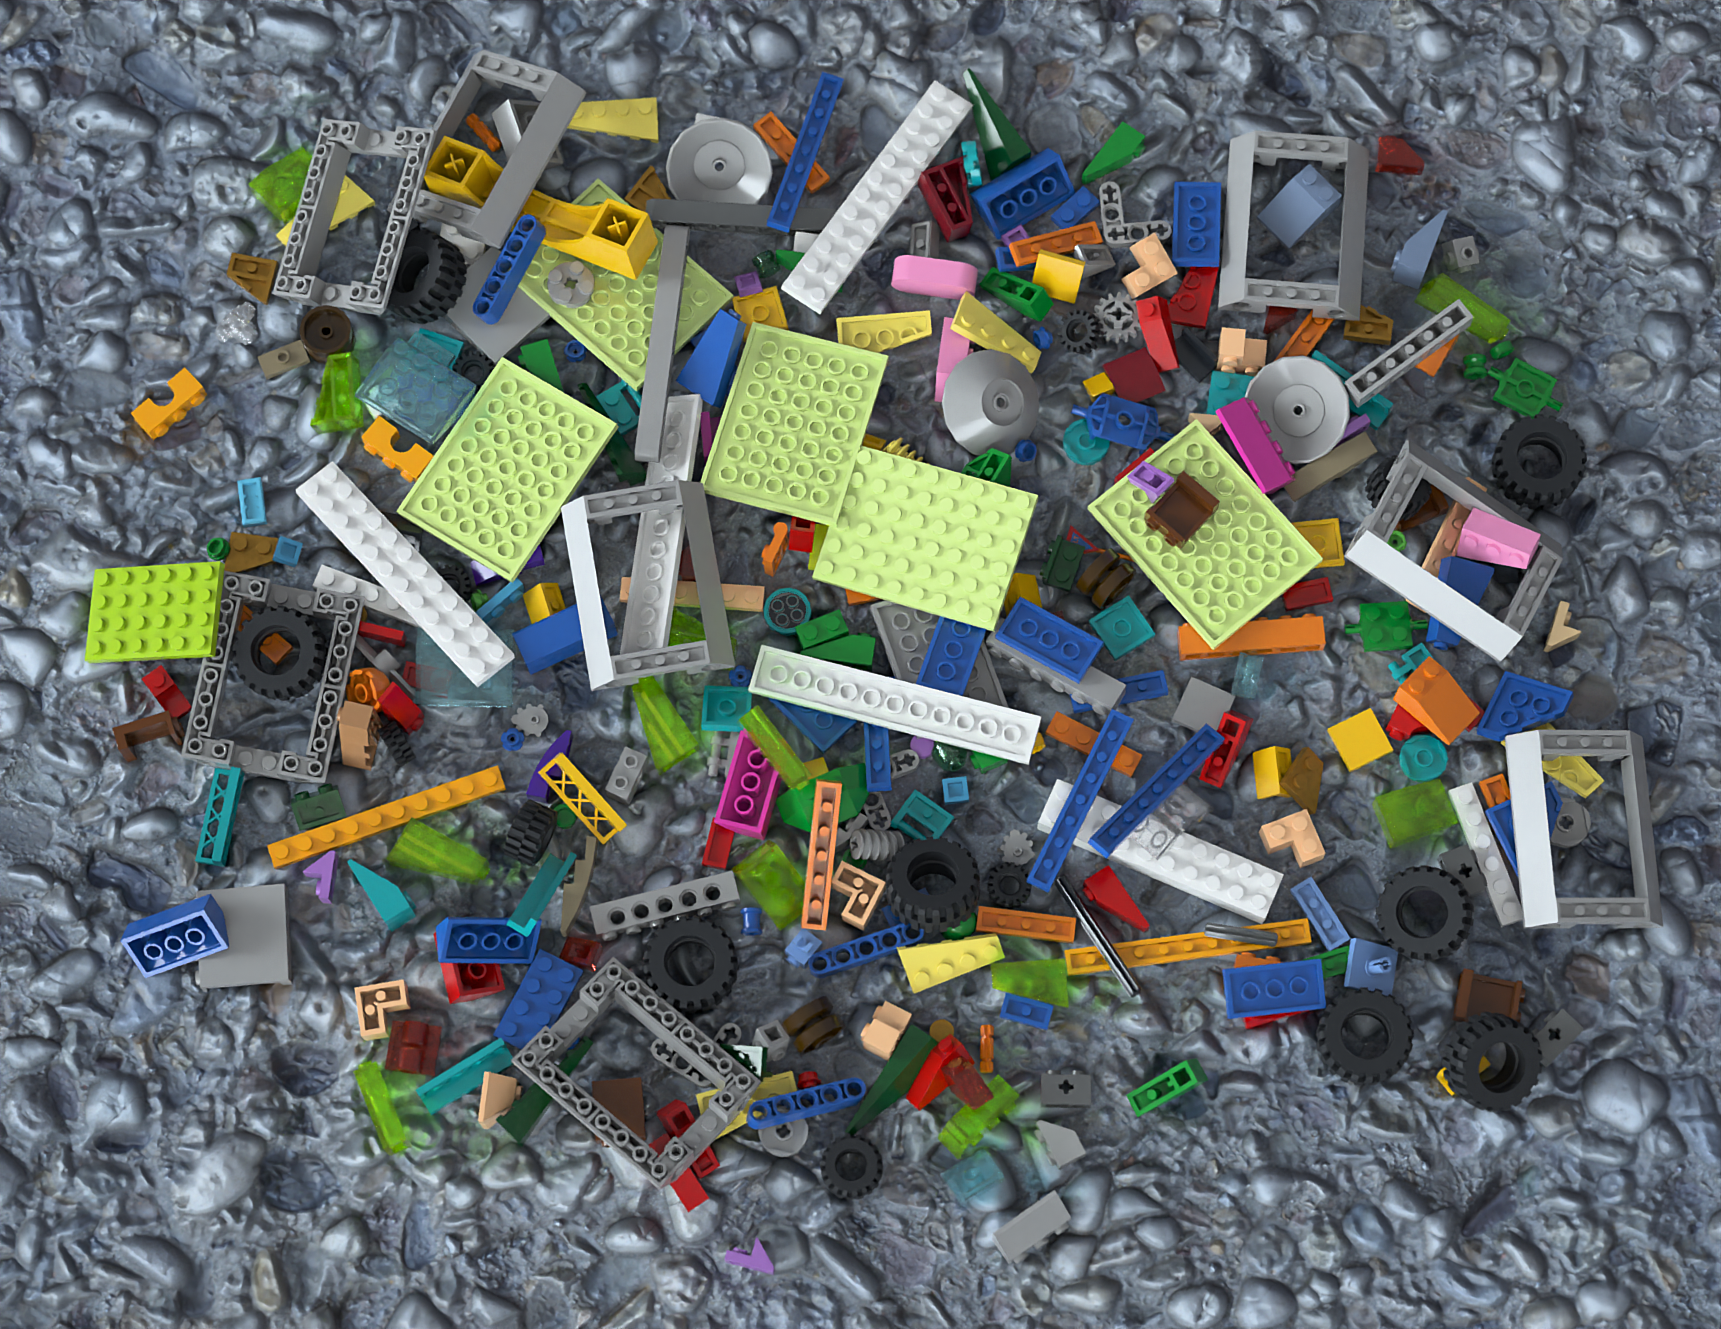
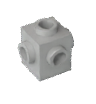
(1460, 254)
(773, 1037)

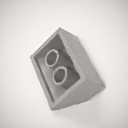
(511, 122)
(1032, 1228)

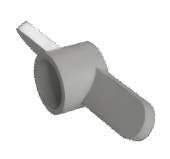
(386, 663)

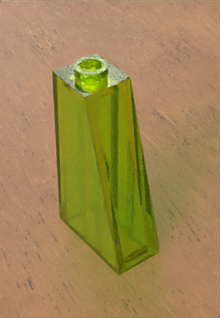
(1443, 291)
(664, 728)
(774, 748)
(436, 854)
(382, 1108)

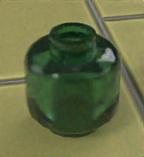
(948, 756)

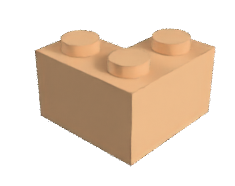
(1154, 265)
(1240, 353)
(1296, 832)
(863, 891)
(374, 1003)
(886, 1030)

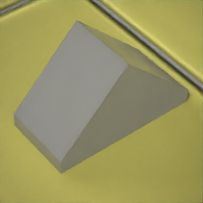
(1096, 258)

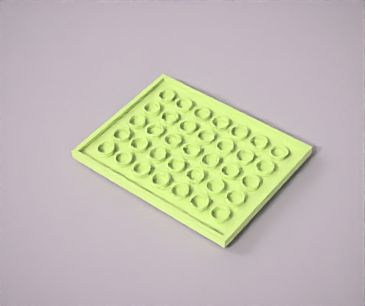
(621, 309)
(794, 424)
(507, 469)
(927, 538)
(1233, 562)

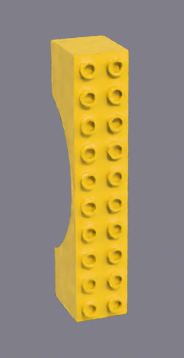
(601, 234)

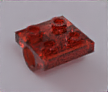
(413, 1048)

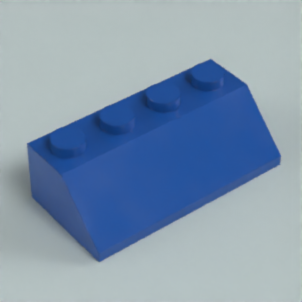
(1023, 192)
(176, 936)

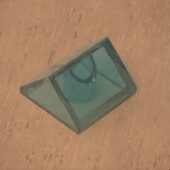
(972, 1177)

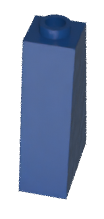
(714, 358)
(1467, 579)

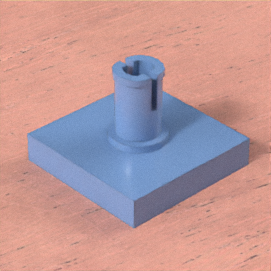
(1370, 966)

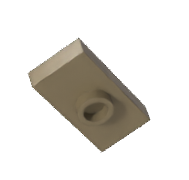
(283, 359)

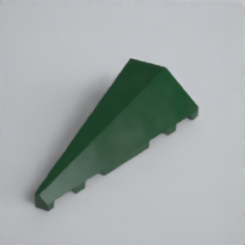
(999, 139)
(617, 449)
(895, 1077)
(532, 1106)

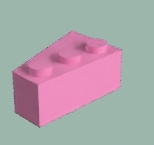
(952, 350)
(1497, 540)

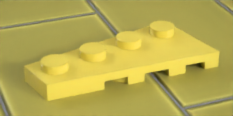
(619, 117)
(350, 202)
(883, 331)
(989, 331)
(1571, 770)
(939, 962)
(770, 1087)

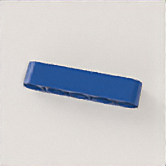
(509, 280)
(856, 957)
(797, 1111)

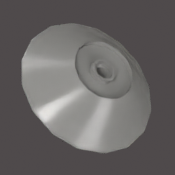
(740, 149)
(1319, 392)
(972, 405)

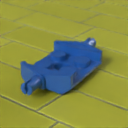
(1104, 422)

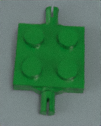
(1524, 388)
(1385, 626)

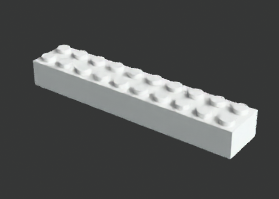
(1188, 865)

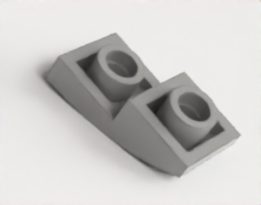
(843, 838)

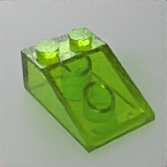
(282, 184)
(1414, 812)
(772, 883)

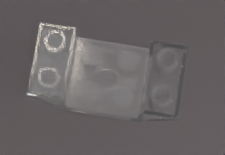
(1171, 819)

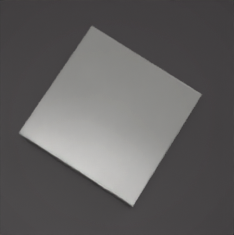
(1202, 705)

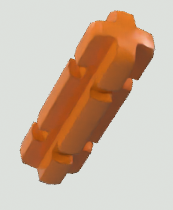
(483, 132)
(986, 1048)

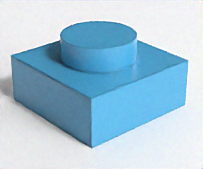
(287, 551)
(955, 790)

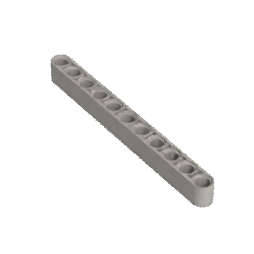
(662, 344)

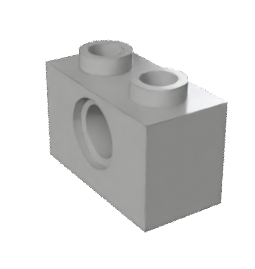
(626, 776)

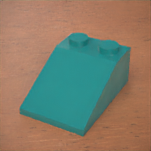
(391, 903)

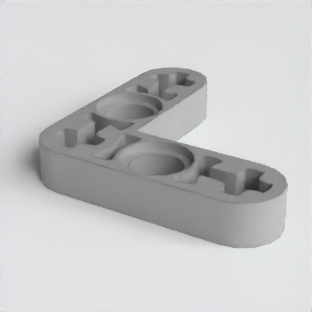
(1118, 225)
(884, 814)
(663, 1058)

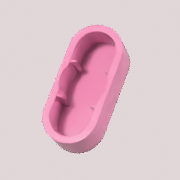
(933, 277)

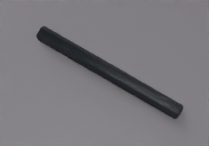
(1098, 936)

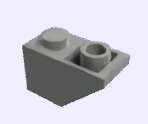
(1061, 1143)

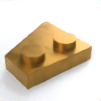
(646, 188)
(253, 275)
(1370, 328)
(249, 552)
(1304, 779)

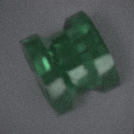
(766, 264)

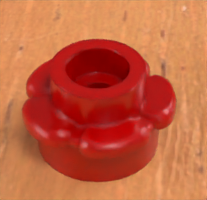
(808, 1080)

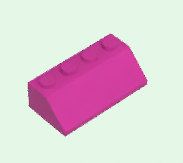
(1256, 445)
(748, 792)

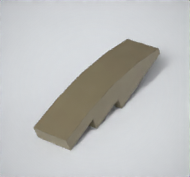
(1332, 465)
(575, 894)

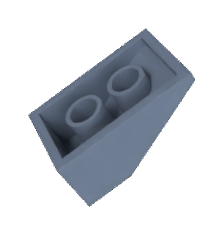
(1300, 206)
(1414, 258)

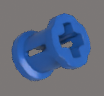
(751, 921)

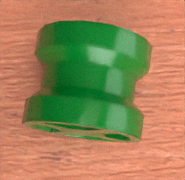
(1475, 366)

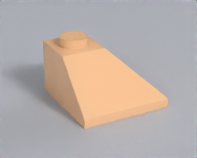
(497, 1097)

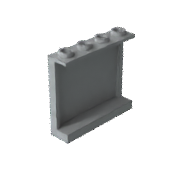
(517, 323)
(257, 938)

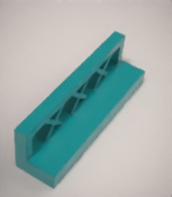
(1375, 408)
(226, 817)
(539, 893)
(465, 1076)

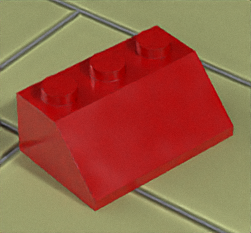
(471, 980)

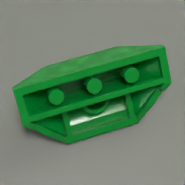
(991, 466)
(797, 806)

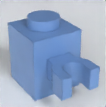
(802, 948)

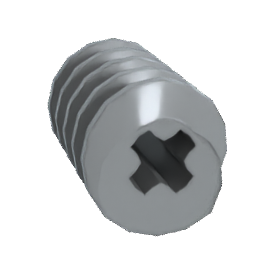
(875, 844)

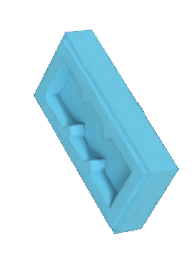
(252, 502)

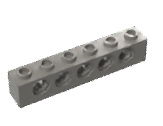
(1408, 353)
(628, 906)

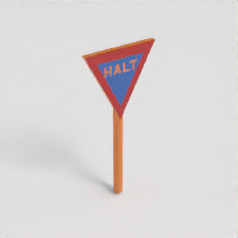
(1077, 538)

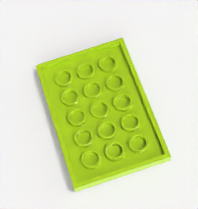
(155, 612)

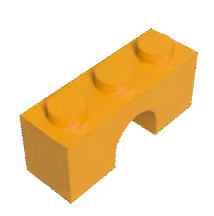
(157, 419)
(381, 440)

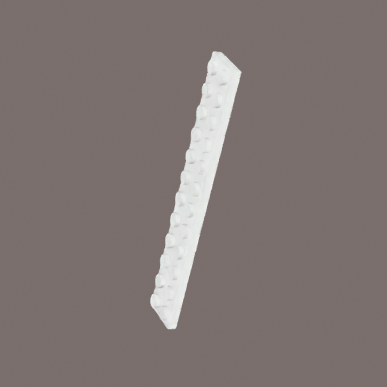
(876, 197)
(661, 536)
(405, 574)
(895, 704)

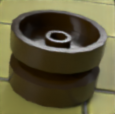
(326, 332)
(1106, 578)
(813, 1025)

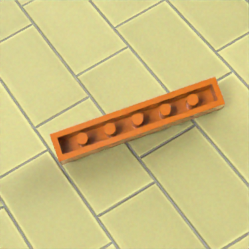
(1257, 638)
(821, 854)

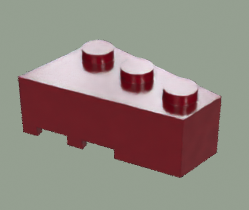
(947, 198)

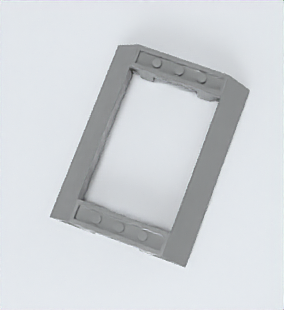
(558, 106)
(317, 205)
(1253, 295)
(1375, 556)
(626, 669)
(208, 698)
(1532, 839)
(619, 984)

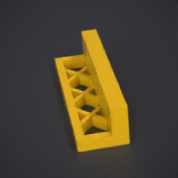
(588, 791)

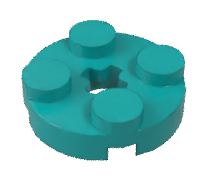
(972, 164)

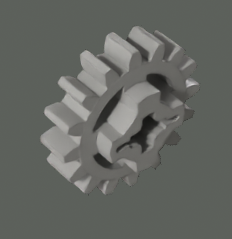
(1127, 317)

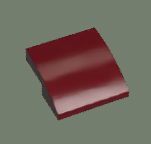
(1134, 376)

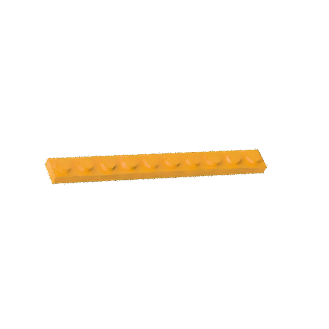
(386, 817)
(1184, 948)

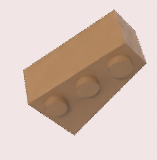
(358, 734)

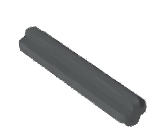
(1241, 934)

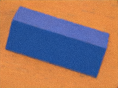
(555, 638)
(484, 941)

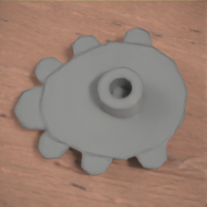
(531, 720)
(1017, 848)

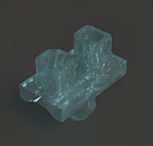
(1247, 676)

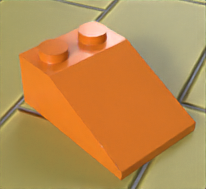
(1436, 701)

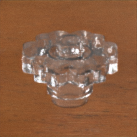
(238, 325)

